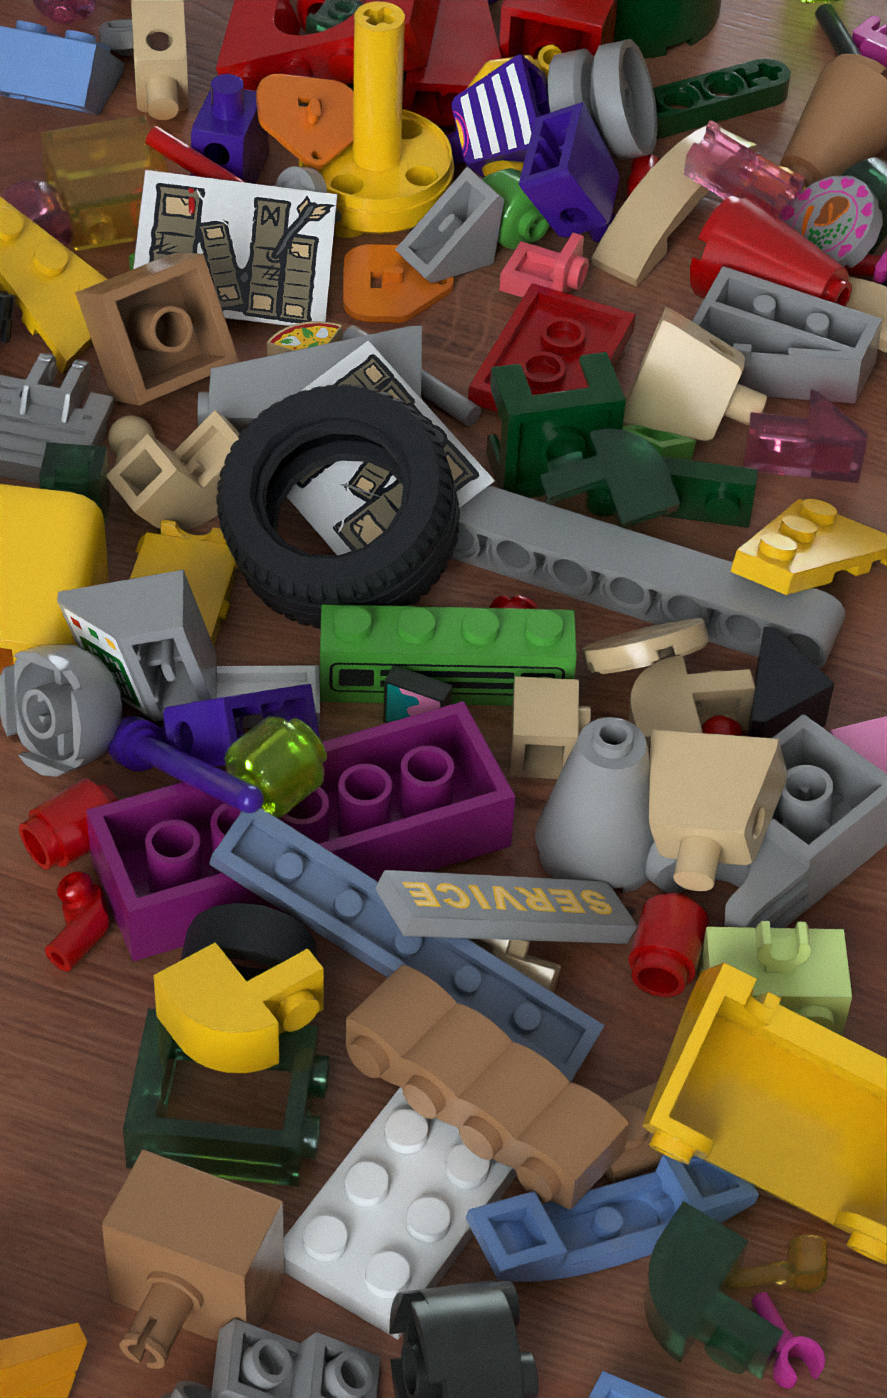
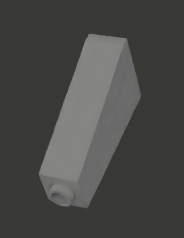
(249, 387)

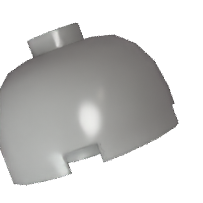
(60, 707)

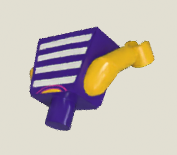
(499, 112)

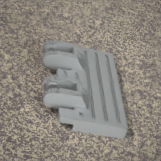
(42, 414)

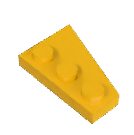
(44, 284)
(807, 548)

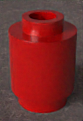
(59, 826)
(667, 944)

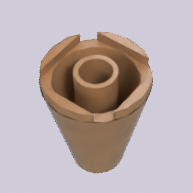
(841, 119)

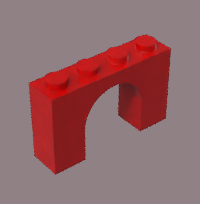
(266, 41)

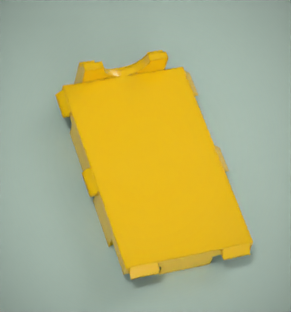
(205, 563)

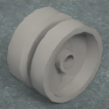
(615, 92)

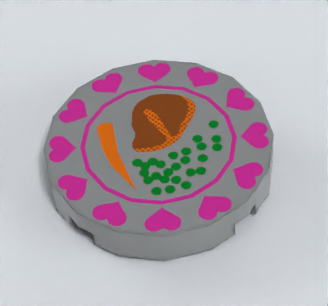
(838, 218)

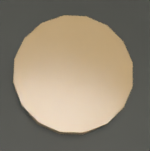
(645, 646)

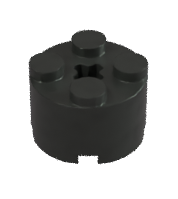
(461, 1343)

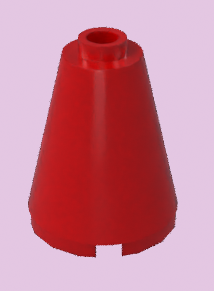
(759, 243)

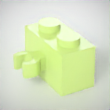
(796, 964)

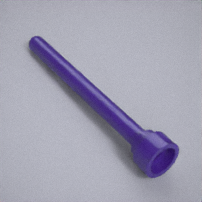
(141, 746)

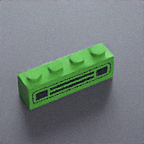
(462, 646)

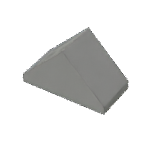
(456, 231)

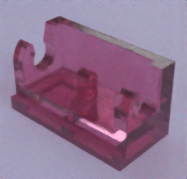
(736, 170)

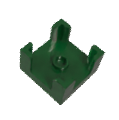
(549, 424)

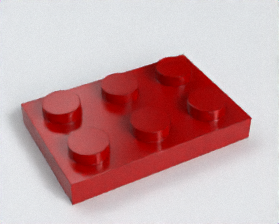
(547, 340)

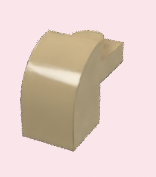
(176, 483)
(678, 701)

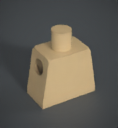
(160, 75)
(689, 382)
(711, 800)

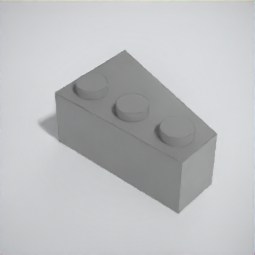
(791, 338)

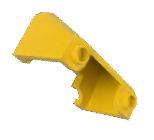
(46, 547)
(777, 1106)

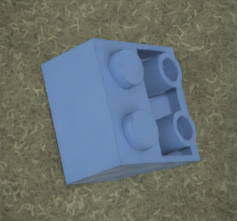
(57, 70)

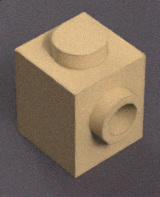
(544, 725)

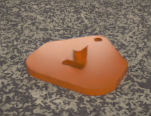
(316, 130)
(402, 291)

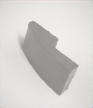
(266, 1365)

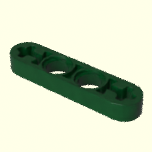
(751, 86)

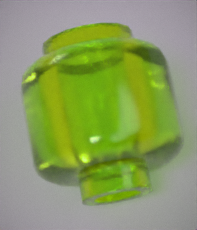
(280, 760)

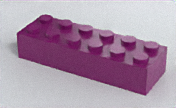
(389, 800)

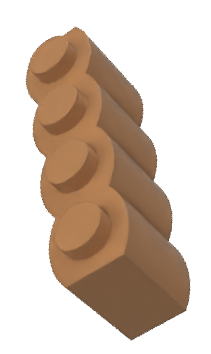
(493, 1090)

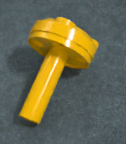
(396, 156)

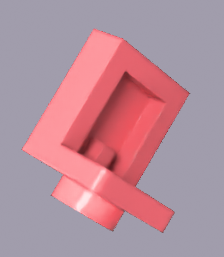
(545, 268)

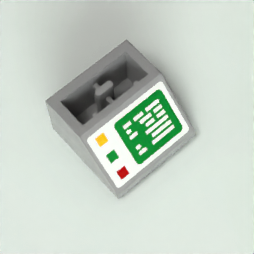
(147, 638)

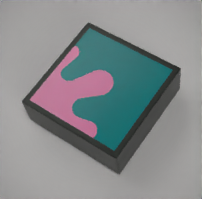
(412, 694)

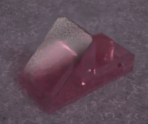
(816, 446)

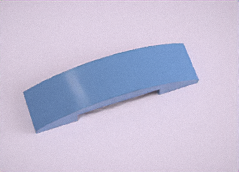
(606, 1225)

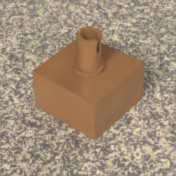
(157, 327)
(189, 1254)

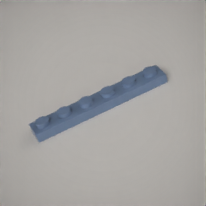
(349, 912)

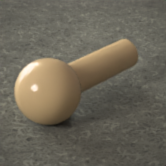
(126, 434)

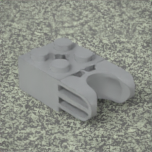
(819, 833)

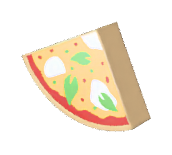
(303, 336)

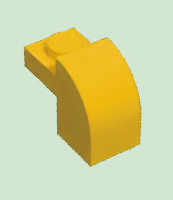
(235, 1021)

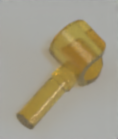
(802, 1271)

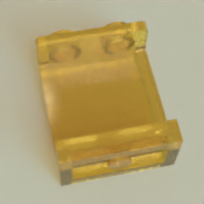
(101, 177)

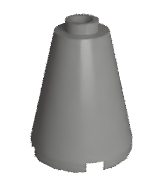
(599, 809)

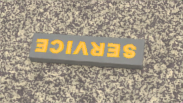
(504, 907)

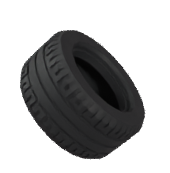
(316, 431)

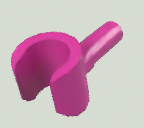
(790, 1346)

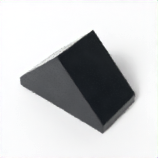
(786, 687)

